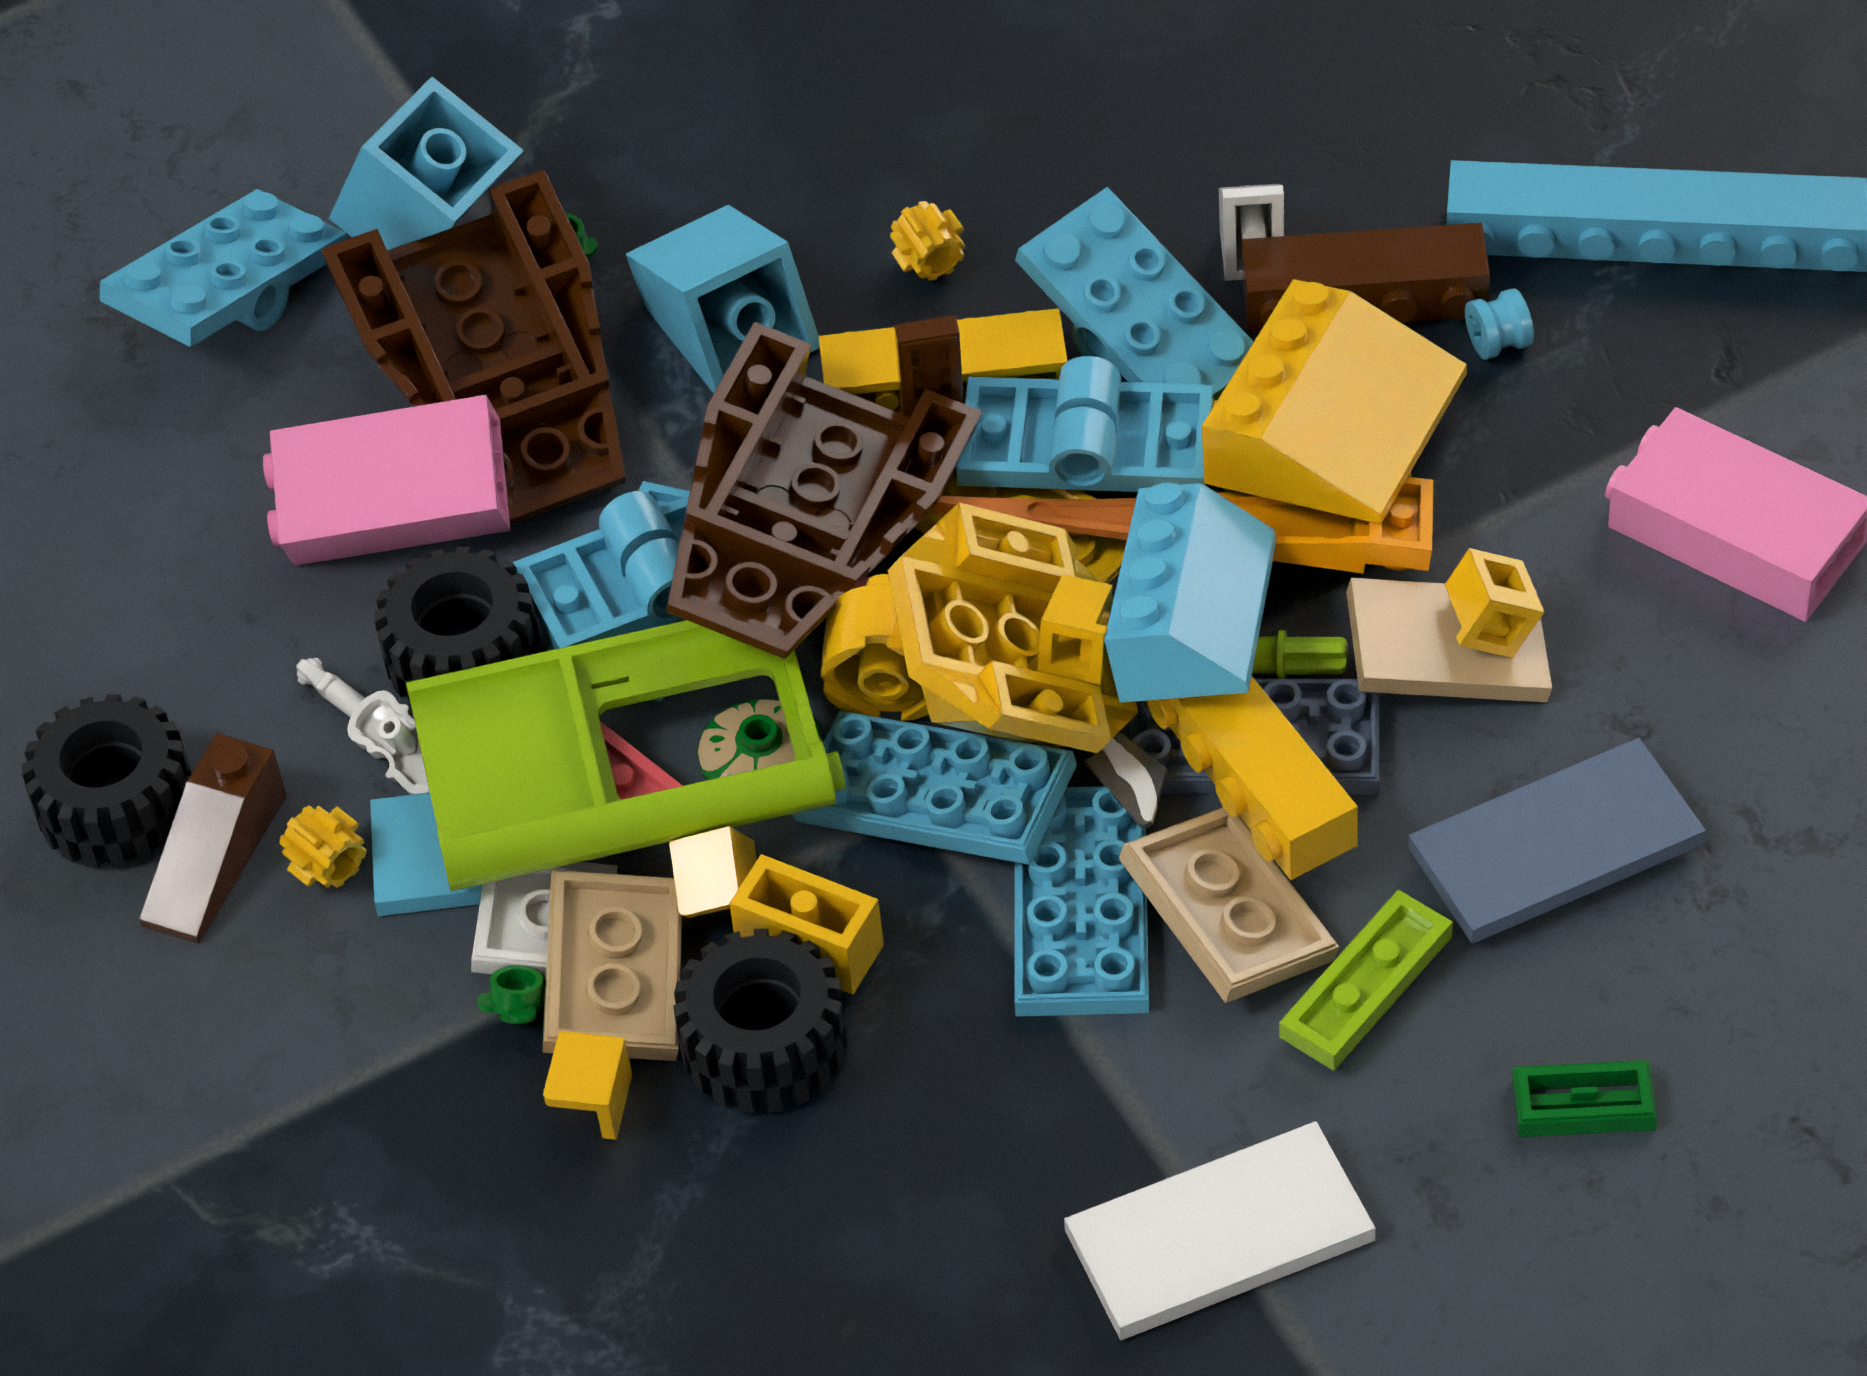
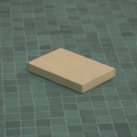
(1410, 647)
(1228, 904)
(613, 960)

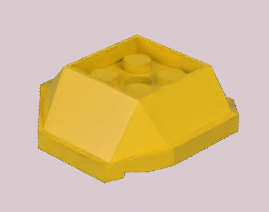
(971, 631)

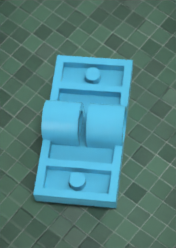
(223, 270)
(1133, 298)
(1084, 431)
(610, 577)

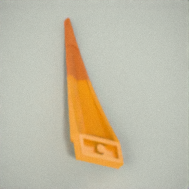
(1302, 533)

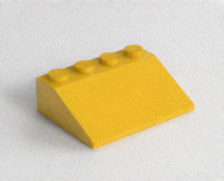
(1329, 406)

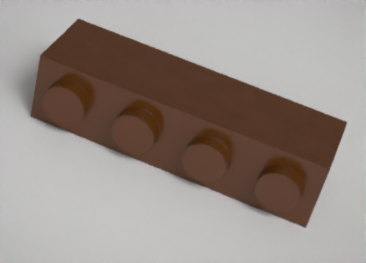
(1400, 270)

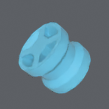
(1499, 323)

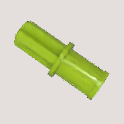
(1300, 655)

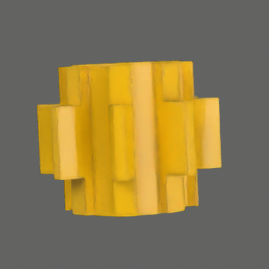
(927, 240)
(323, 846)

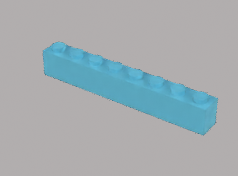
(1663, 215)

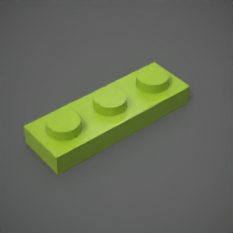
(1365, 980)

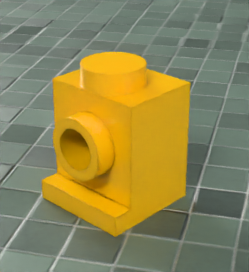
(1493, 602)
(1075, 630)

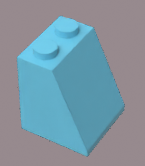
(423, 169)
(715, 282)

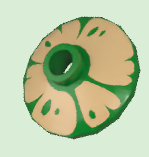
(729, 742)

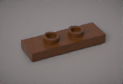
(929, 360)

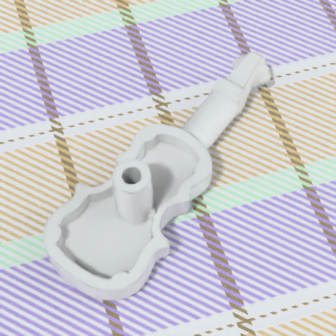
(375, 724)

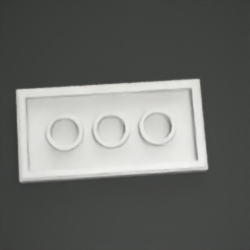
(1219, 1230)

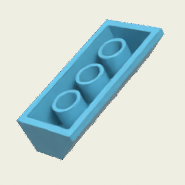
(1188, 595)

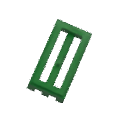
(1584, 1108)

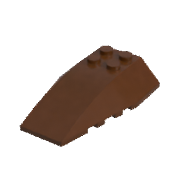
(499, 315)
(801, 493)

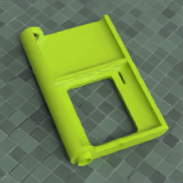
(526, 768)

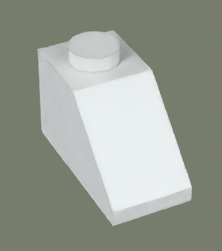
(1248, 214)

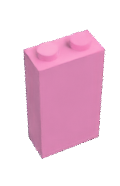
(387, 481)
(1738, 513)

